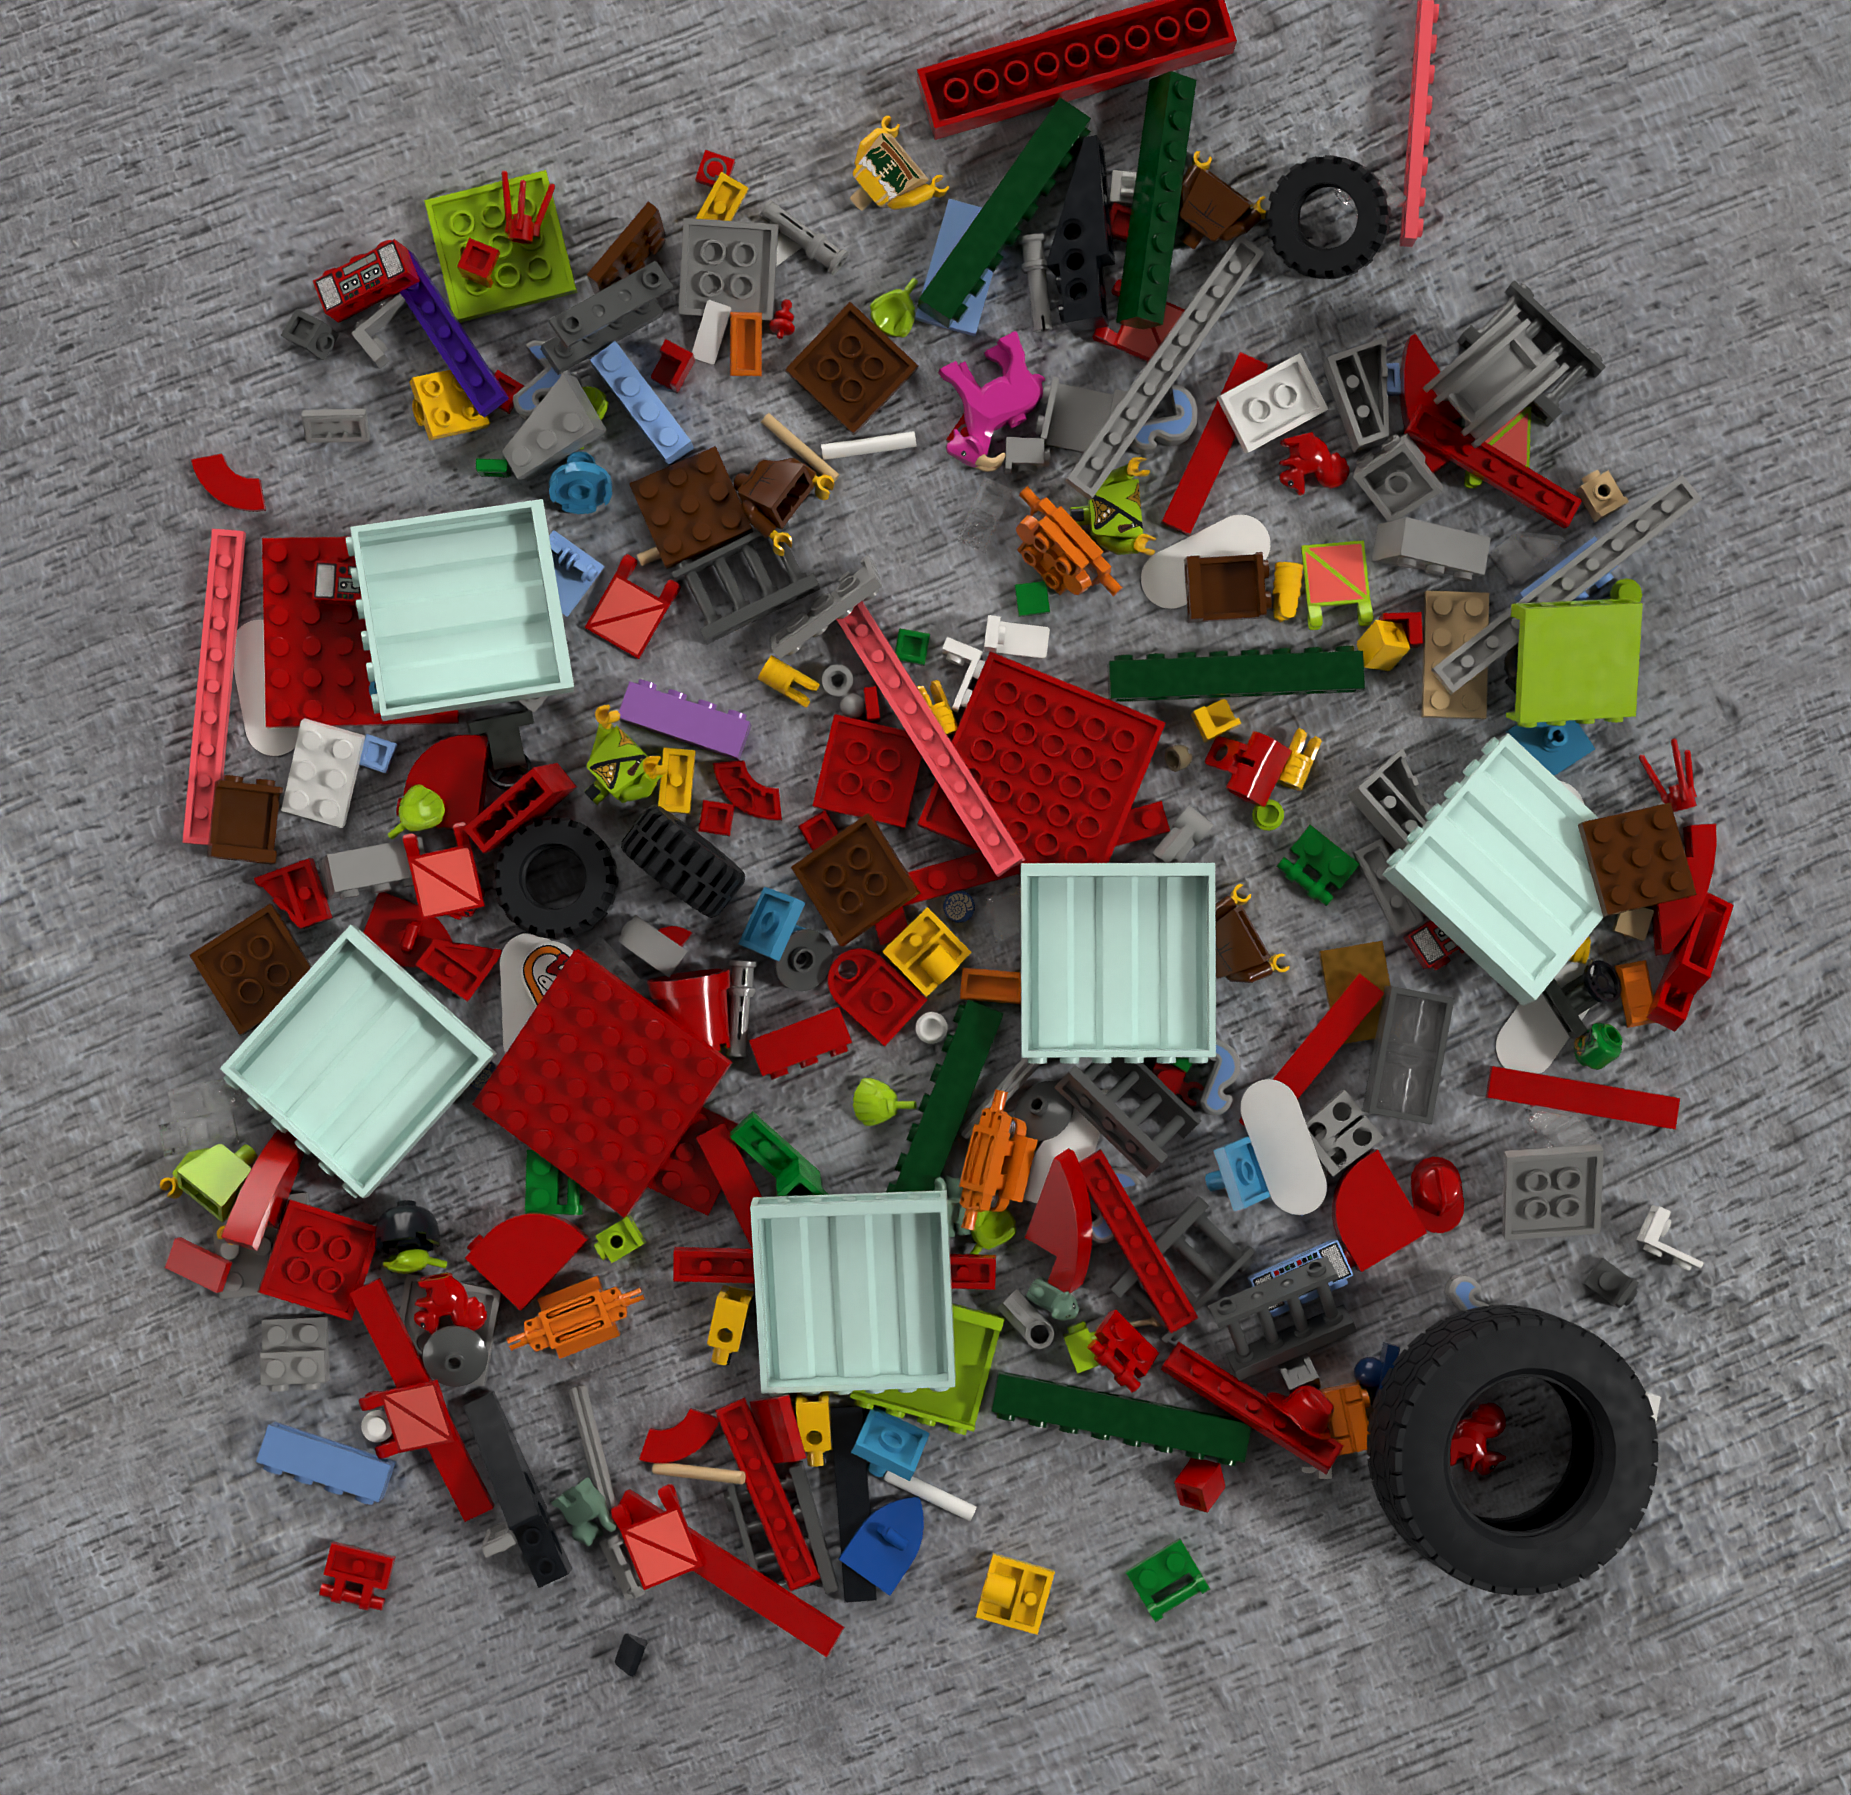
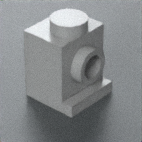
(1025, 455)

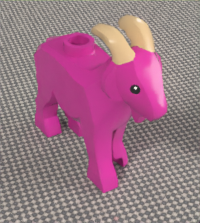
(995, 404)

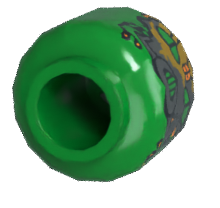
(1598, 1046)

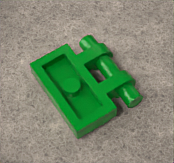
(1323, 857)

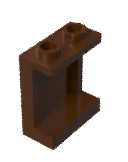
(1226, 588)
(244, 820)

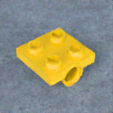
(444, 406)
(926, 952)
(1015, 1593)

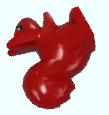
(1308, 456)
(444, 1298)
(1471, 1436)

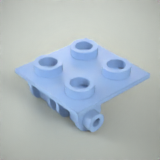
(573, 571)

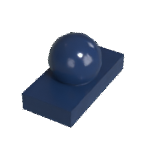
(1371, 1371)

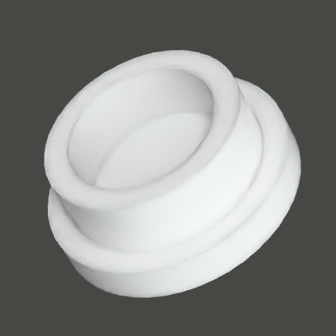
(931, 1027)
(376, 1426)

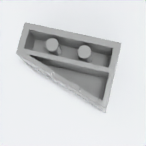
(1360, 392)
(553, 430)
(1431, 548)
(1392, 800)
(366, 869)

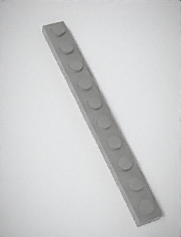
(1164, 367)
(1570, 580)

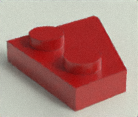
(298, 892)
(458, 965)

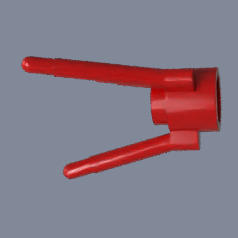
(521, 227)
(1683, 794)

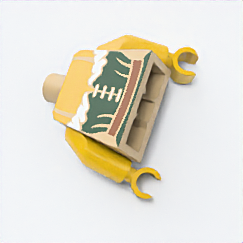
(889, 173)

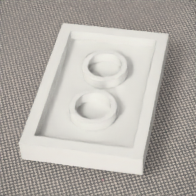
(1272, 403)
(323, 773)

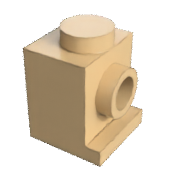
(1595, 503)

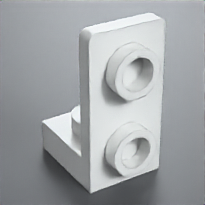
(1016, 638)
(959, 654)
(1657, 1225)

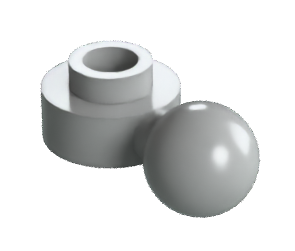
(851, 704)

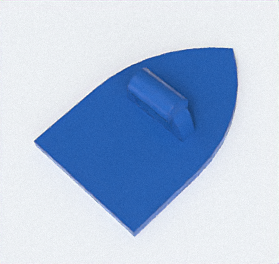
(887, 1543)

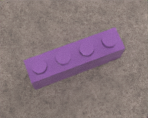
(684, 720)

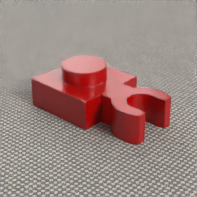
(1173, 1079)

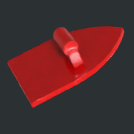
(400, 931)

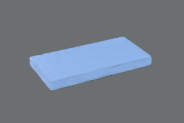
(955, 222)

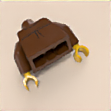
(1214, 206)
(775, 493)
(1238, 946)

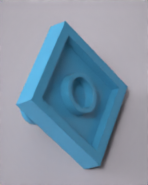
(1554, 745)
(772, 923)
(1238, 1174)
(890, 1444)

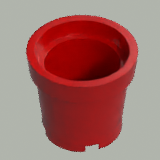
(697, 1002)

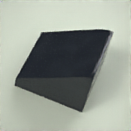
(630, 1653)

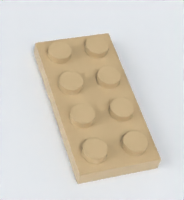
(1450, 622)

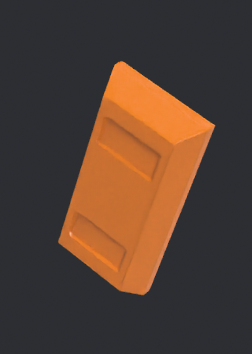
(745, 343)
(990, 985)
(1635, 992)

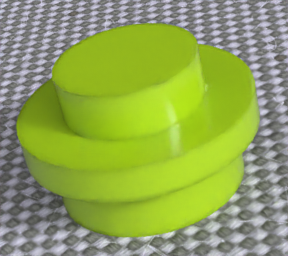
(1626, 589)
(1268, 817)

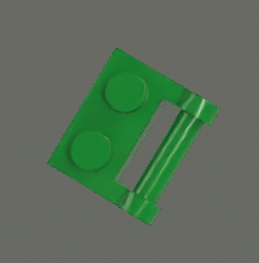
(543, 1188)
(1162, 1570)

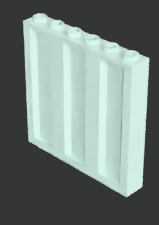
(460, 610)
(1504, 869)
(1118, 961)
(357, 1062)
(853, 1292)

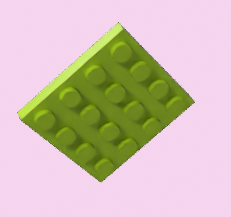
(523, 271)

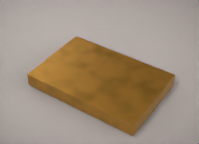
(1342, 966)

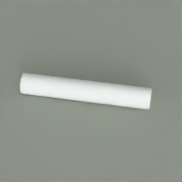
(868, 445)
(933, 1495)

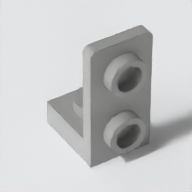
(370, 325)

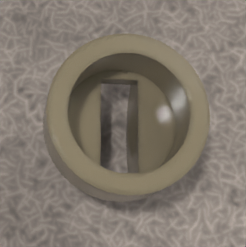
(1177, 757)

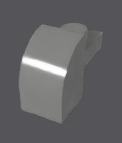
(651, 945)

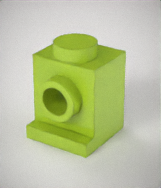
(627, 1231)
(1077, 1342)

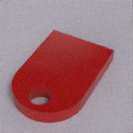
(875, 995)

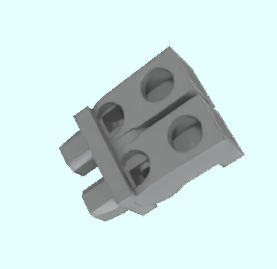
(1340, 1149)

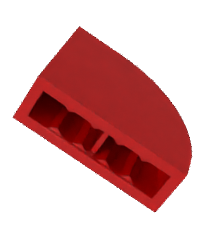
(457, 773)
(523, 802)
(1372, 1213)
(525, 1254)

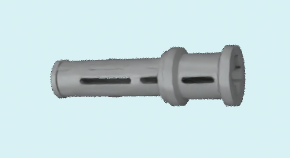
(815, 244)
(1035, 267)
(741, 986)

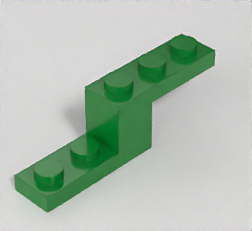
(792, 1171)

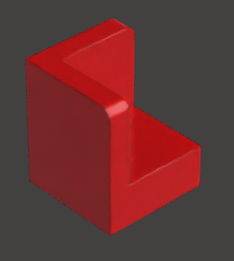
(478, 262)
(672, 366)
(1411, 623)
(1200, 1484)

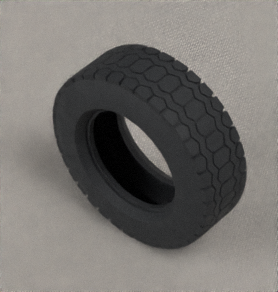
(1606, 1469)

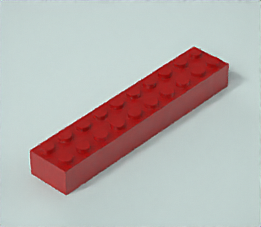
(1073, 62)

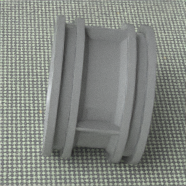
(1496, 378)

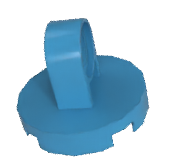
(580, 484)

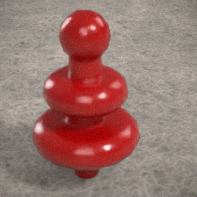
(782, 324)

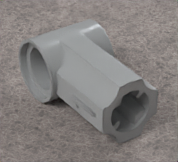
(1186, 832)
(1025, 1317)

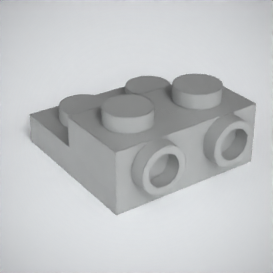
(1396, 477)
(294, 1353)

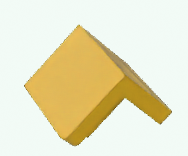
(1383, 645)
(1215, 720)

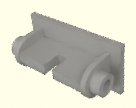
(622, 1566)

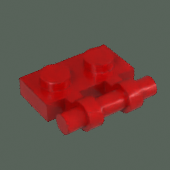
(1127, 1345)
(360, 1567)

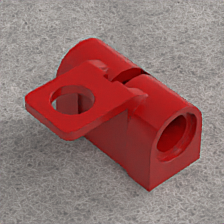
(1253, 766)

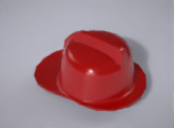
(1437, 1194)
(1307, 1409)

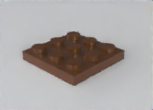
(630, 249)
(851, 368)
(691, 507)
(1636, 859)
(855, 880)
(252, 967)

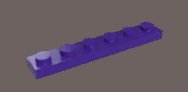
(453, 343)

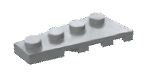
(827, 608)

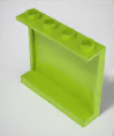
(1577, 661)
(958, 1407)

